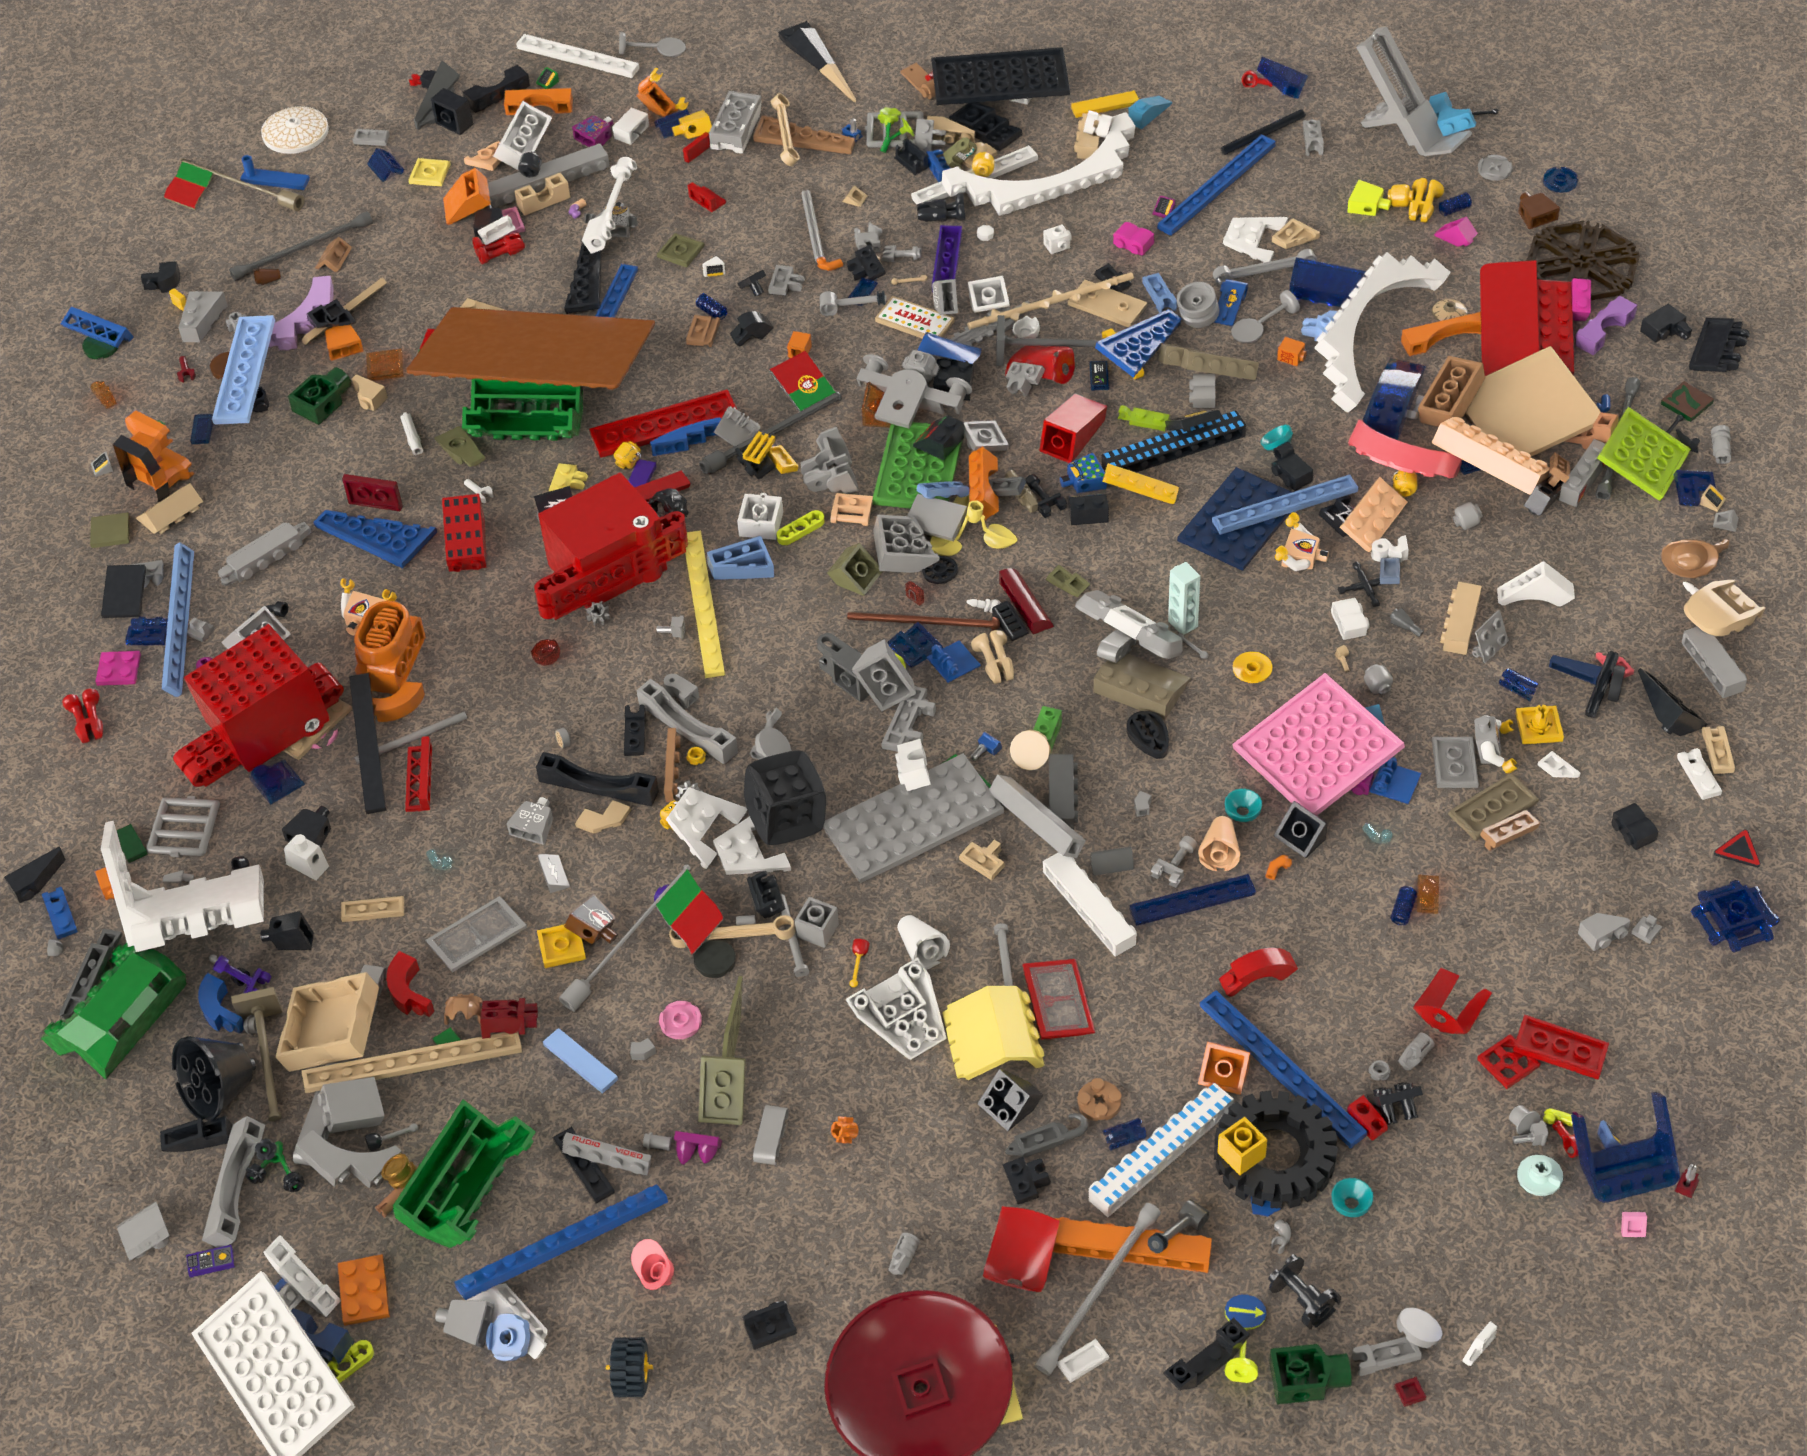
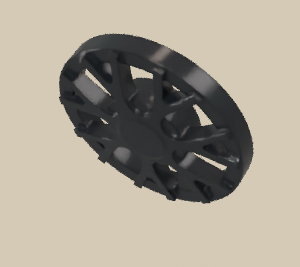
(941, 570)

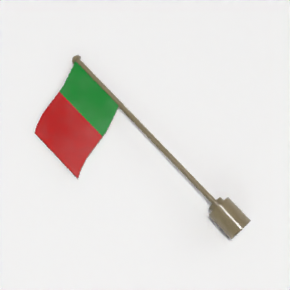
(194, 180)

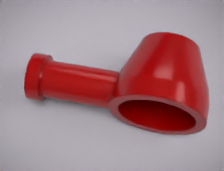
(1255, 79)
(1568, 1140)

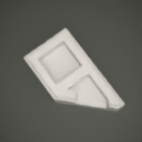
(1557, 766)
(1480, 1343)

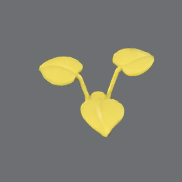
(995, 536)

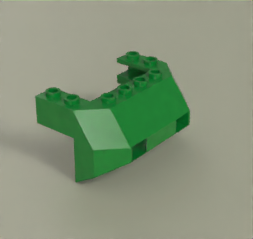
(530, 414)
(120, 994)
(460, 1189)

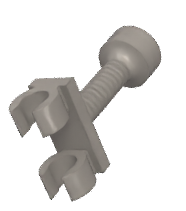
(1186, 845)

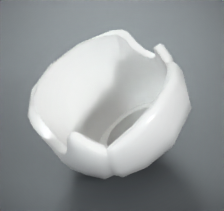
(1026, 328)

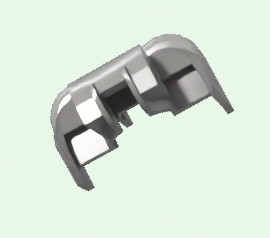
(833, 451)

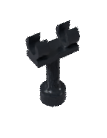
(1044, 505)

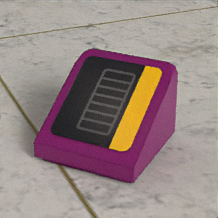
(1164, 206)

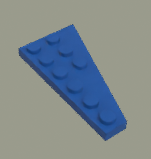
(1137, 344)
(378, 536)

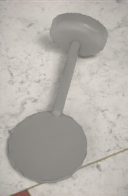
(668, 46)
(1251, 330)

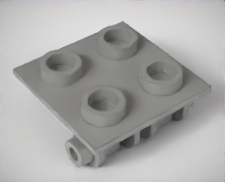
(735, 427)
(1490, 637)

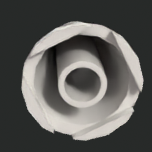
(923, 941)

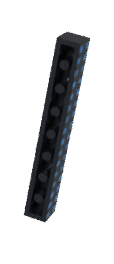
(1176, 444)

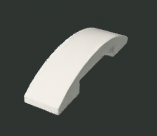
(300, 1278)

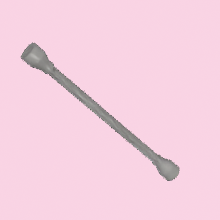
(1049, 1359)

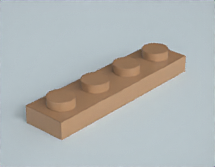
(671, 770)

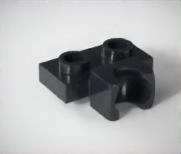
(865, 264)
(1026, 1178)

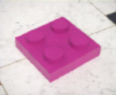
(118, 668)

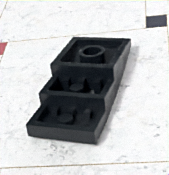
(987, 125)

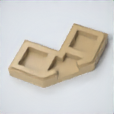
(595, 822)

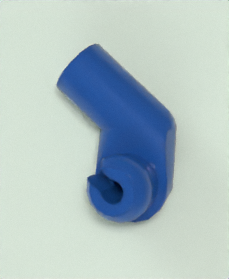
(1605, 403)

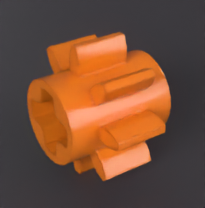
(844, 1130)

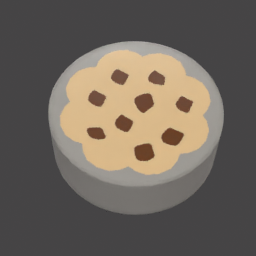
(562, 737)

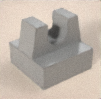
(199, 629)
(1647, 929)

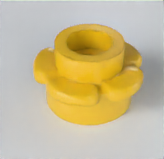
(693, 752)

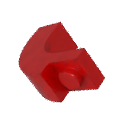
(1257, 965)
(399, 975)

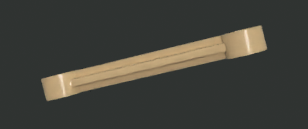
(789, 154)
(747, 931)

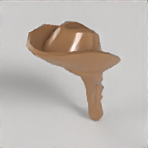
(1692, 557)

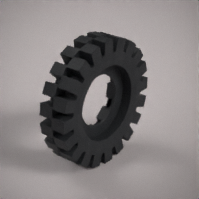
(1310, 1131)

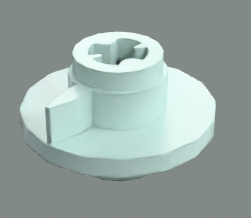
(1540, 1175)

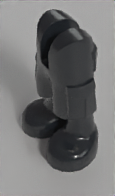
(940, 211)

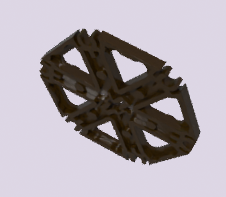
(1584, 259)

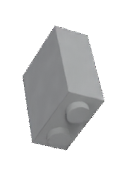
(351, 1105)

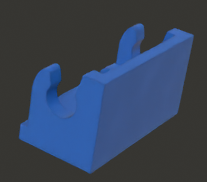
(937, 165)

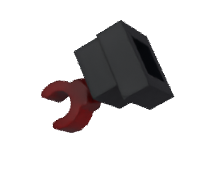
(425, 79)

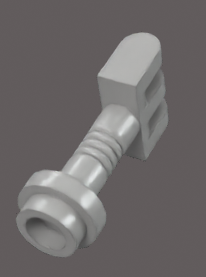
(891, 252)

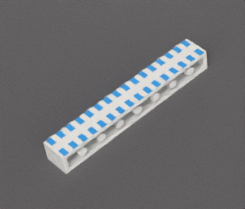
(1159, 1150)

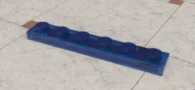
(1192, 899)

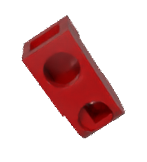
(1367, 1117)

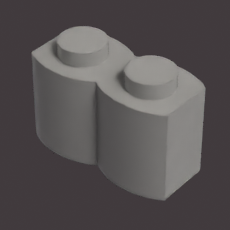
(1203, 390)

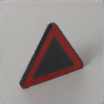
(1739, 849)

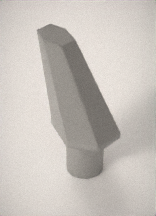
(178, 877)

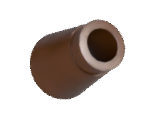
(265, 276)

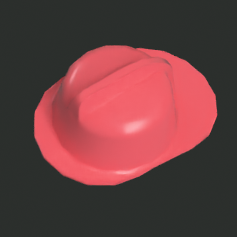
(652, 1264)

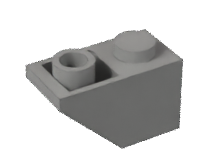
(1602, 929)

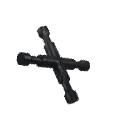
(1363, 584)

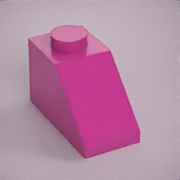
(1457, 232)

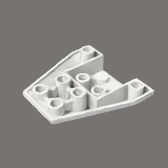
(902, 1010)

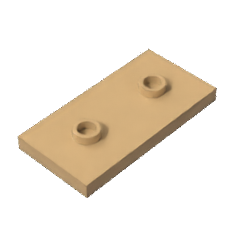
(1110, 305)

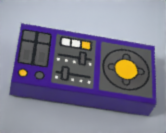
(210, 1261)

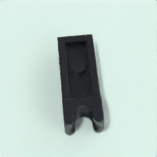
(634, 731)

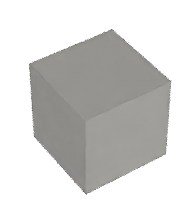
(816, 922)

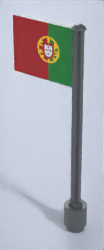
(806, 390)

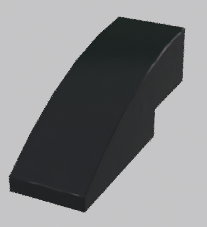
(196, 1135)

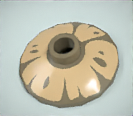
(1448, 309)

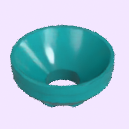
(1277, 437)
(1246, 799)
(1354, 1189)

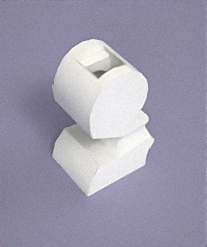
(1384, 549)

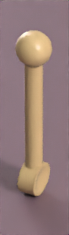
(894, 281)

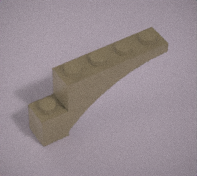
(1207, 362)

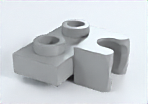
(1022, 375)

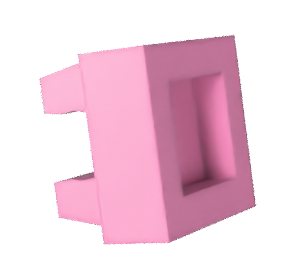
(1634, 1224)

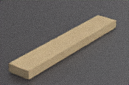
(349, 306)

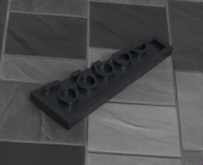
(586, 282)

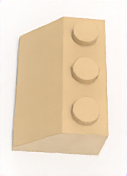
(171, 509)

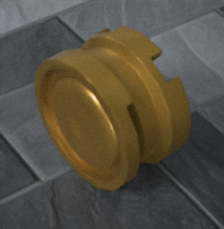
(398, 1171)

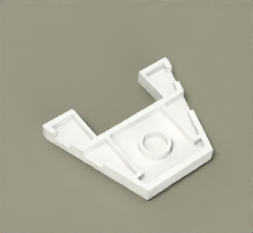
(1246, 233)
(695, 815)
(741, 853)

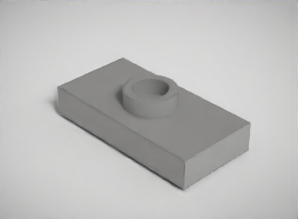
(371, 137)

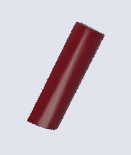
(1024, 600)

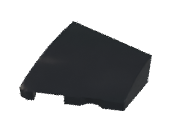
(330, 315)
(1342, 509)

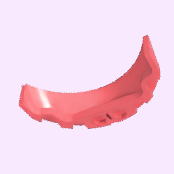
(1403, 455)

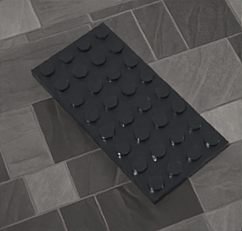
(1000, 76)

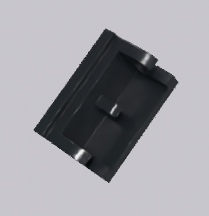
(911, 157)
(766, 894)

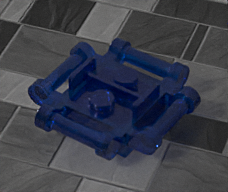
(1737, 914)

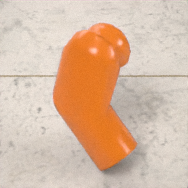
(1281, 861)

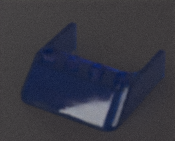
(1631, 1166)

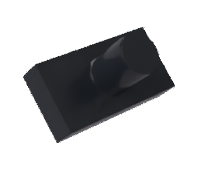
(753, 283)

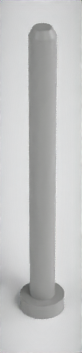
(1001, 930)
(800, 969)

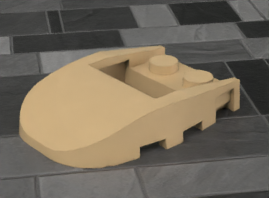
(1715, 615)

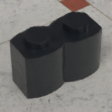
(1634, 826)

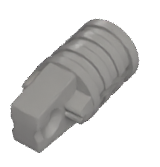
(1416, 1051)
(903, 1253)

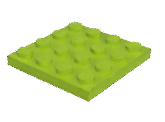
(1643, 453)

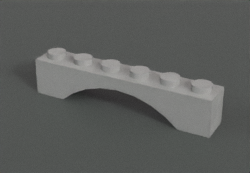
(712, 740)
(223, 1215)

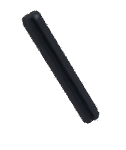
(1601, 684)

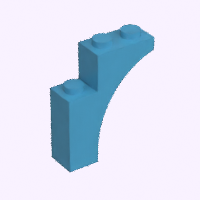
(1450, 119)

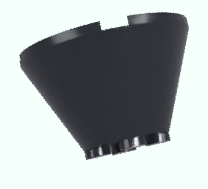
(210, 1074)

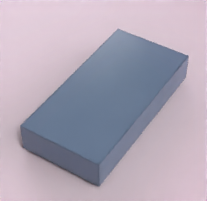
(1390, 571)

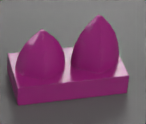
(687, 1143)

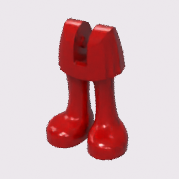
(510, 244)
(73, 704)

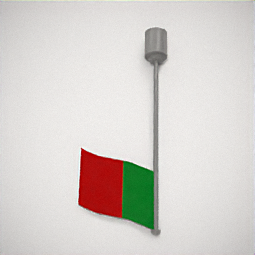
(684, 909)

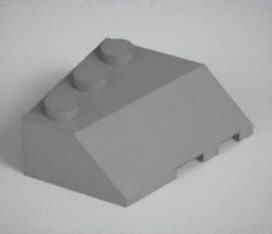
(902, 545)

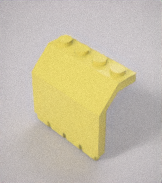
(991, 1030)

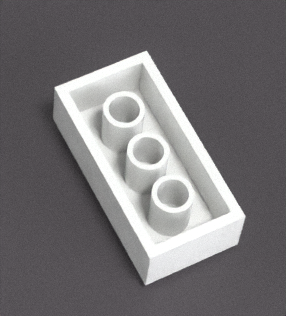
(522, 134)

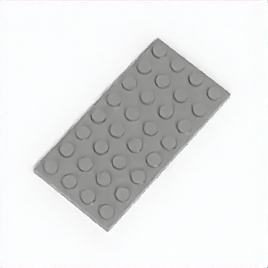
(910, 822)

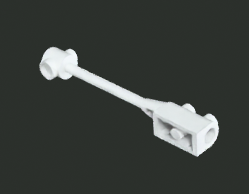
(600, 227)

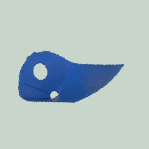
(947, 348)

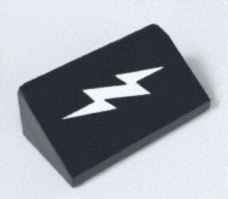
(549, 499)

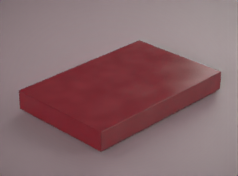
(372, 492)

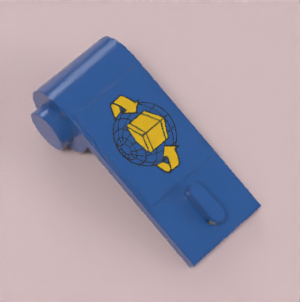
(1232, 294)

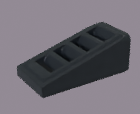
(1005, 610)

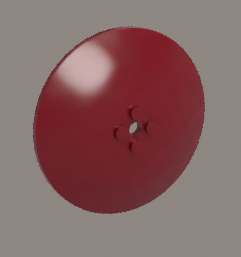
(912, 1342)

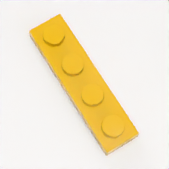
(1140, 484)

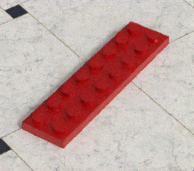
(653, 424)

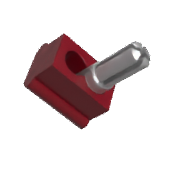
(1688, 1179)

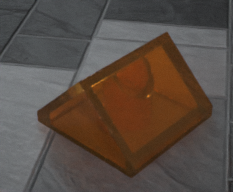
(870, 404)

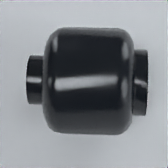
(530, 164)

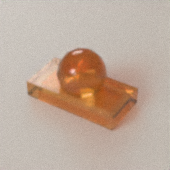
(1428, 894)

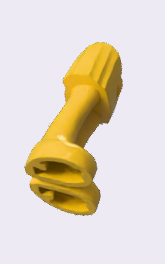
(1425, 207)

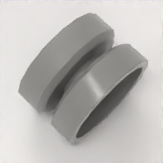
(1198, 304)

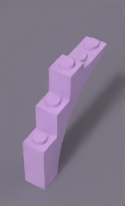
(286, 330)

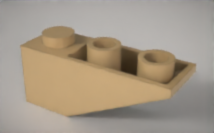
(953, 130)

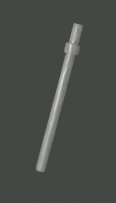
(420, 733)

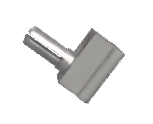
(677, 627)
(1537, 1135)

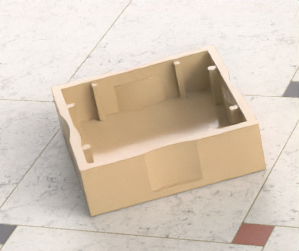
(327, 1022)

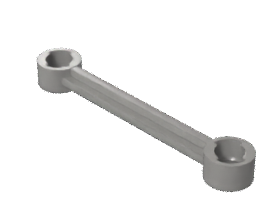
(1259, 268)

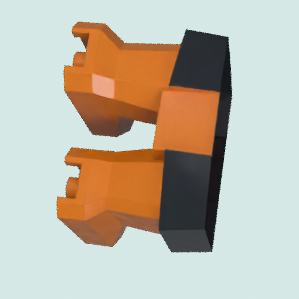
(147, 457)

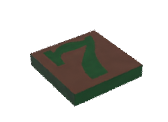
(1687, 401)

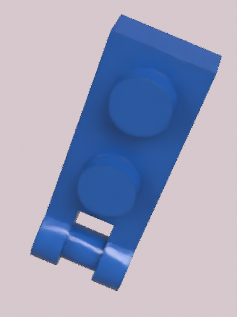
(59, 913)

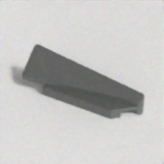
(90, 970)

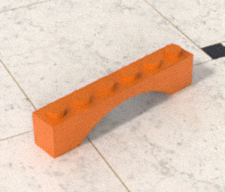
(1421, 338)

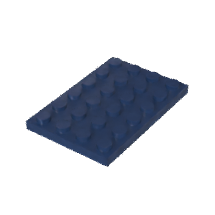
(1243, 544)

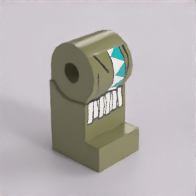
(960, 152)

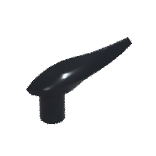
(1692, 444)

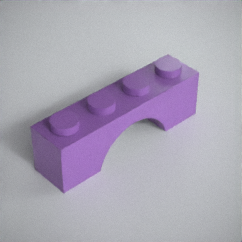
(1617, 313)

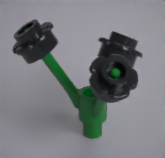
(273, 1153)

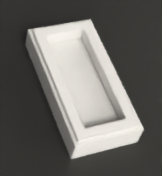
(1083, 1360)

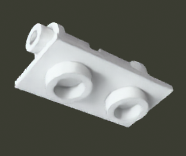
(496, 230)

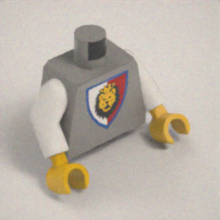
(1488, 741)

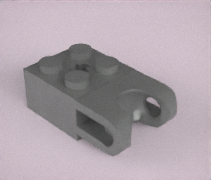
(839, 665)

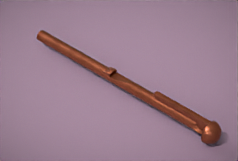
(994, 623)

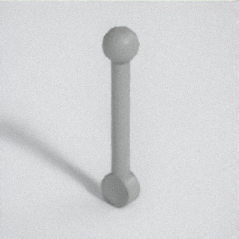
(1203, 654)

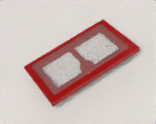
(1058, 999)

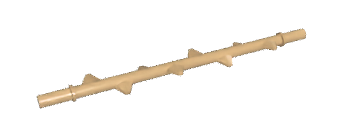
(1056, 297)

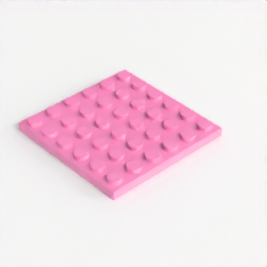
(1318, 745)

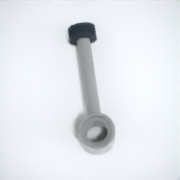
(830, 303)

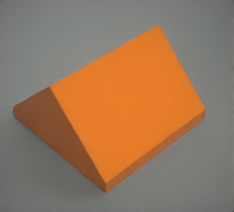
(1225, 1067)

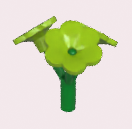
(888, 117)

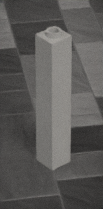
(1037, 816)

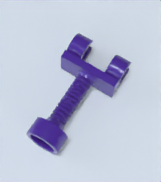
(258, 975)

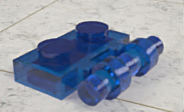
(147, 631)

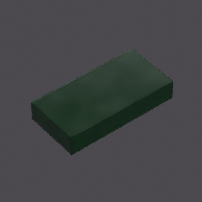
(130, 843)

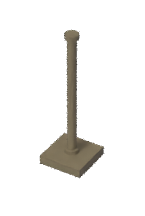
(262, 1004)

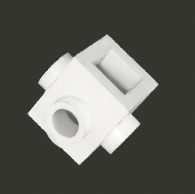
(1057, 239)

